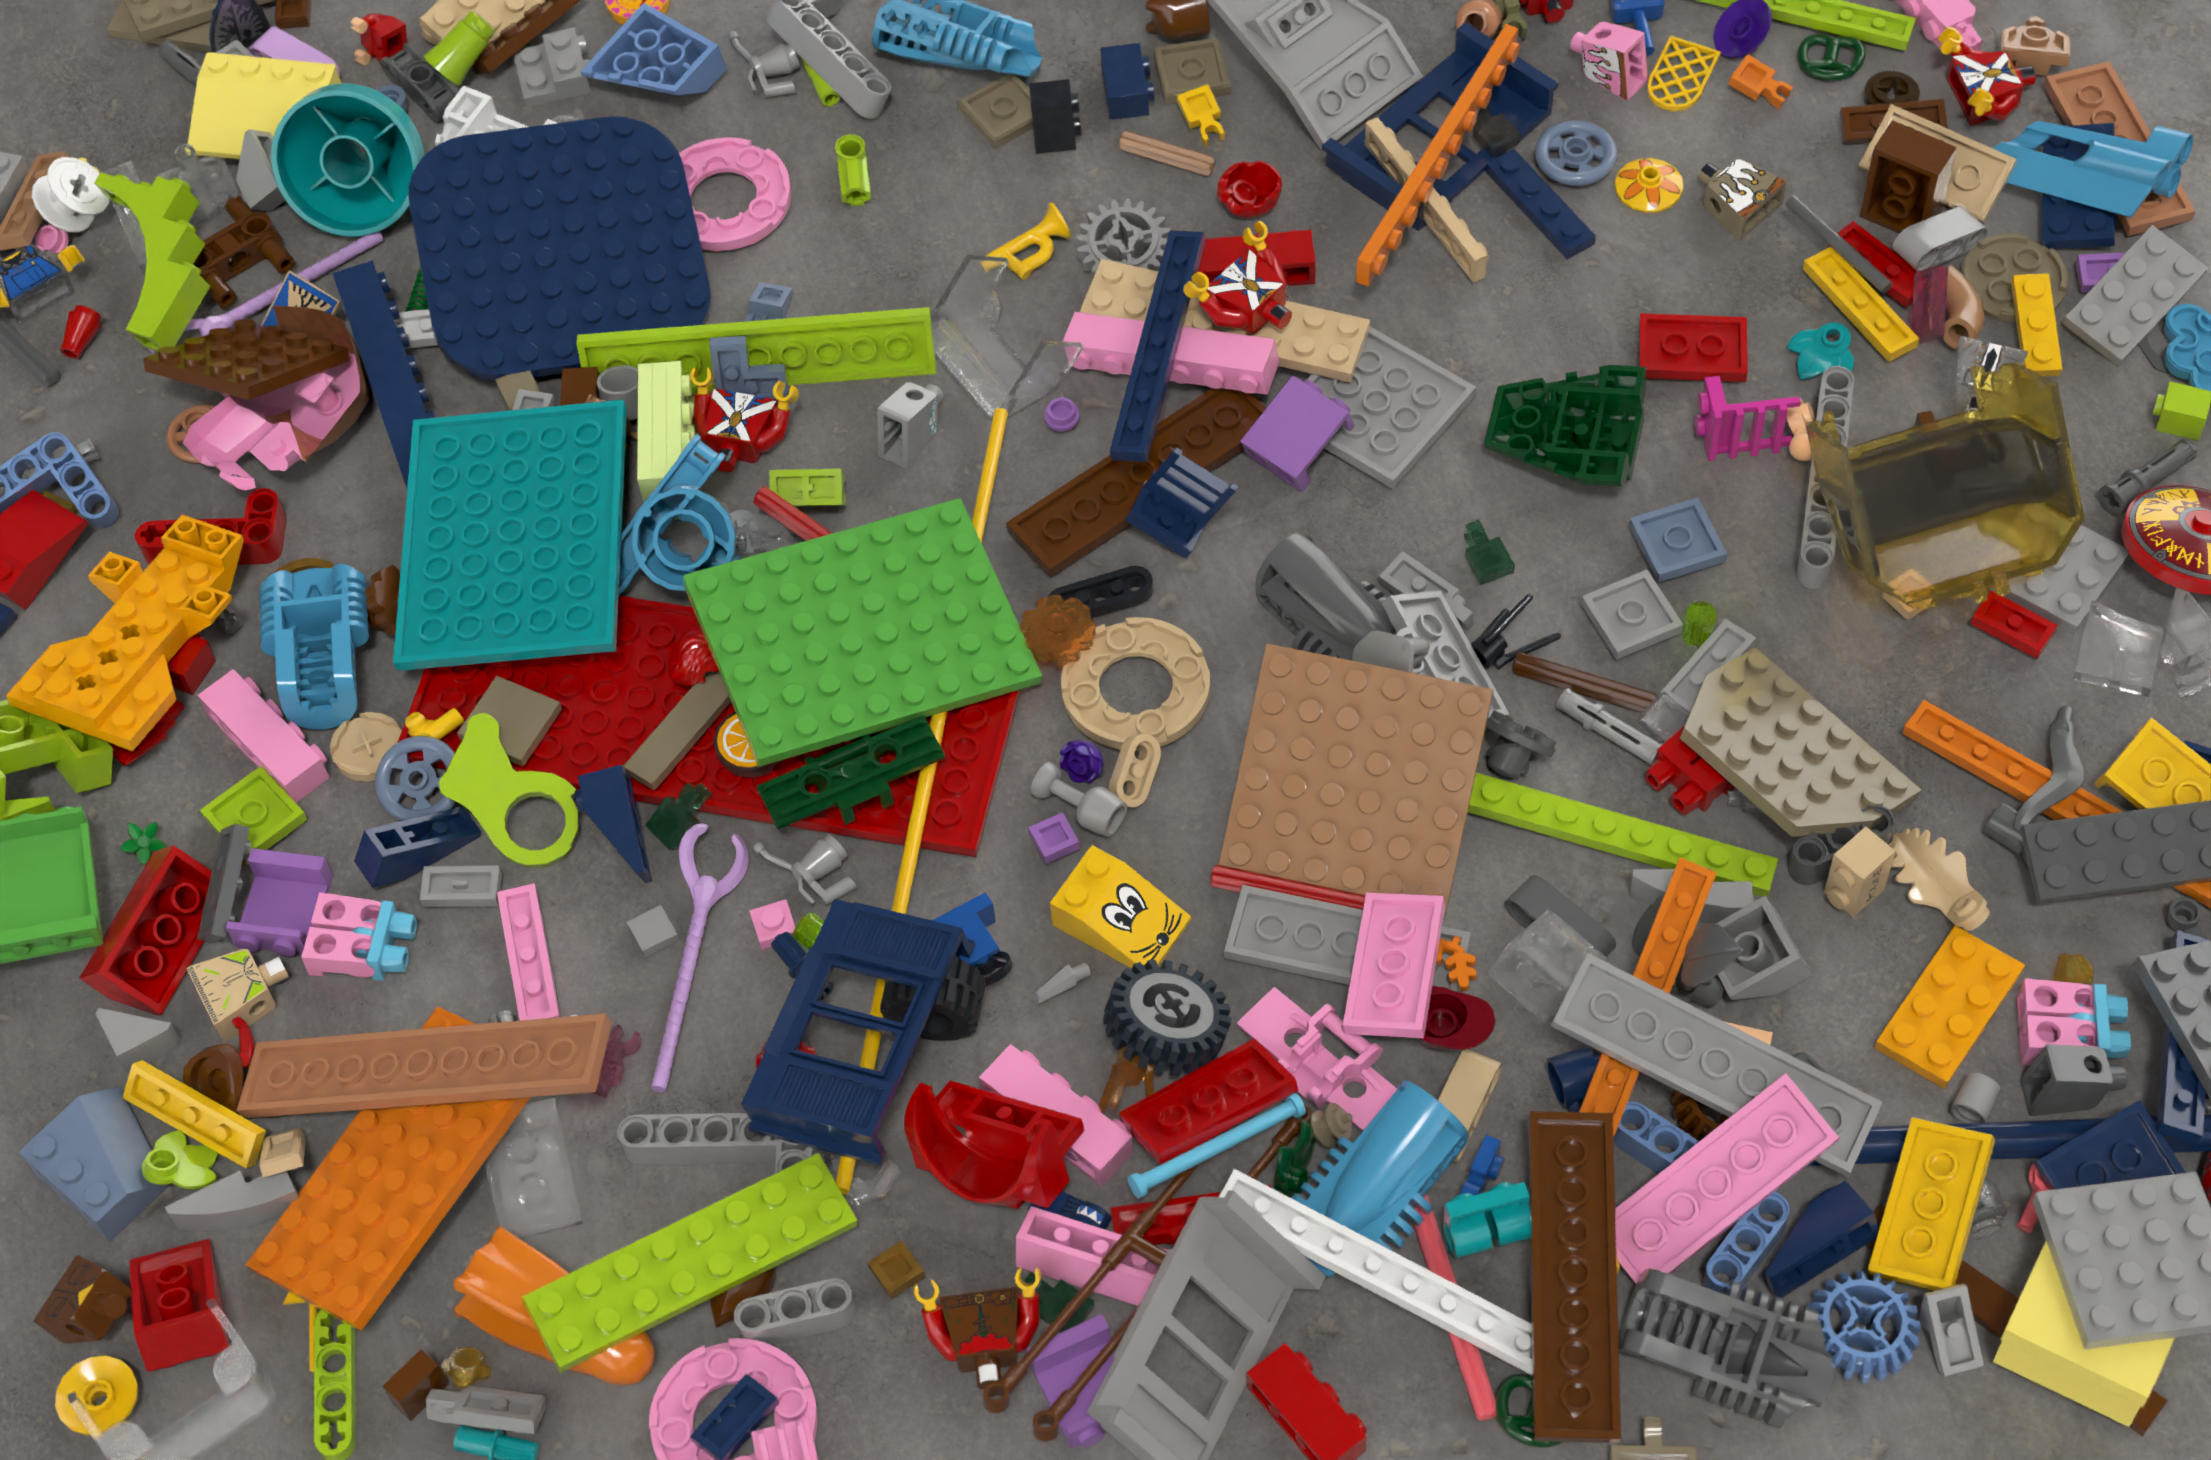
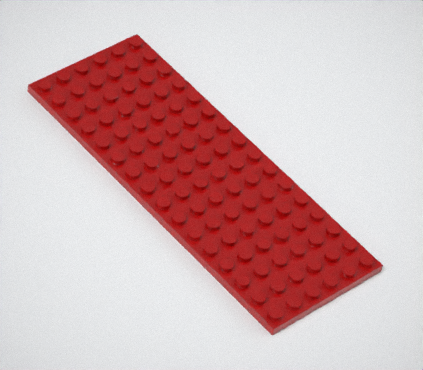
(624, 694)

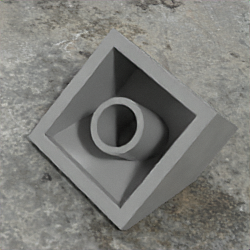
(1769, 956)

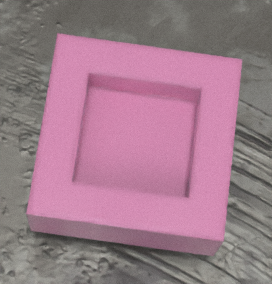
(771, 921)

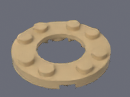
(1150, 640)

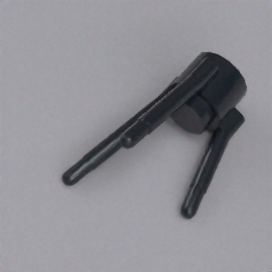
(1491, 644)

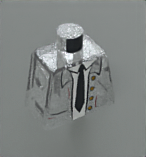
(1974, 353)

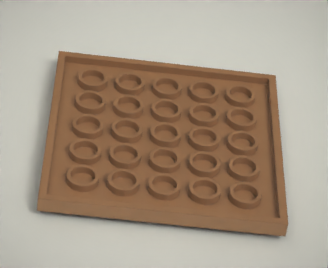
(1355, 775)

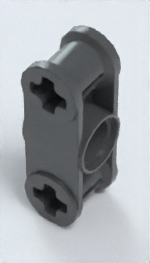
(420, 81)

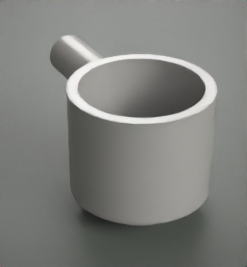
(620, 384)

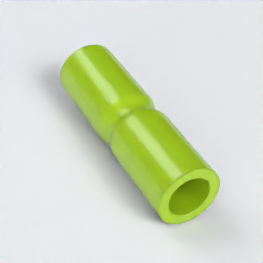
(825, 92)

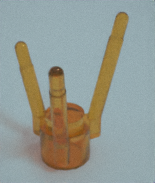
(1126, 1074)

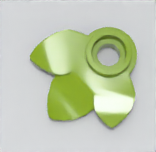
(179, 1163)

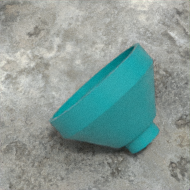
(329, 176)

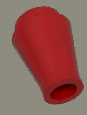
(79, 331)

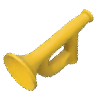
(1051, 225)

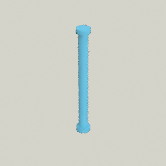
(1141, 1183)

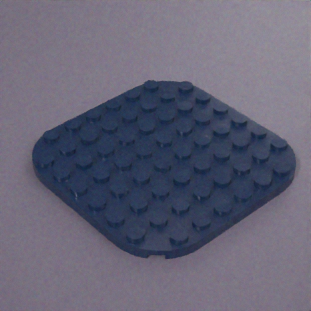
(554, 240)

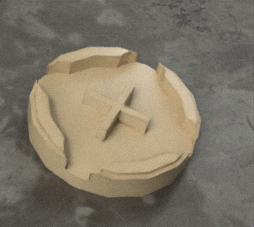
(361, 744)

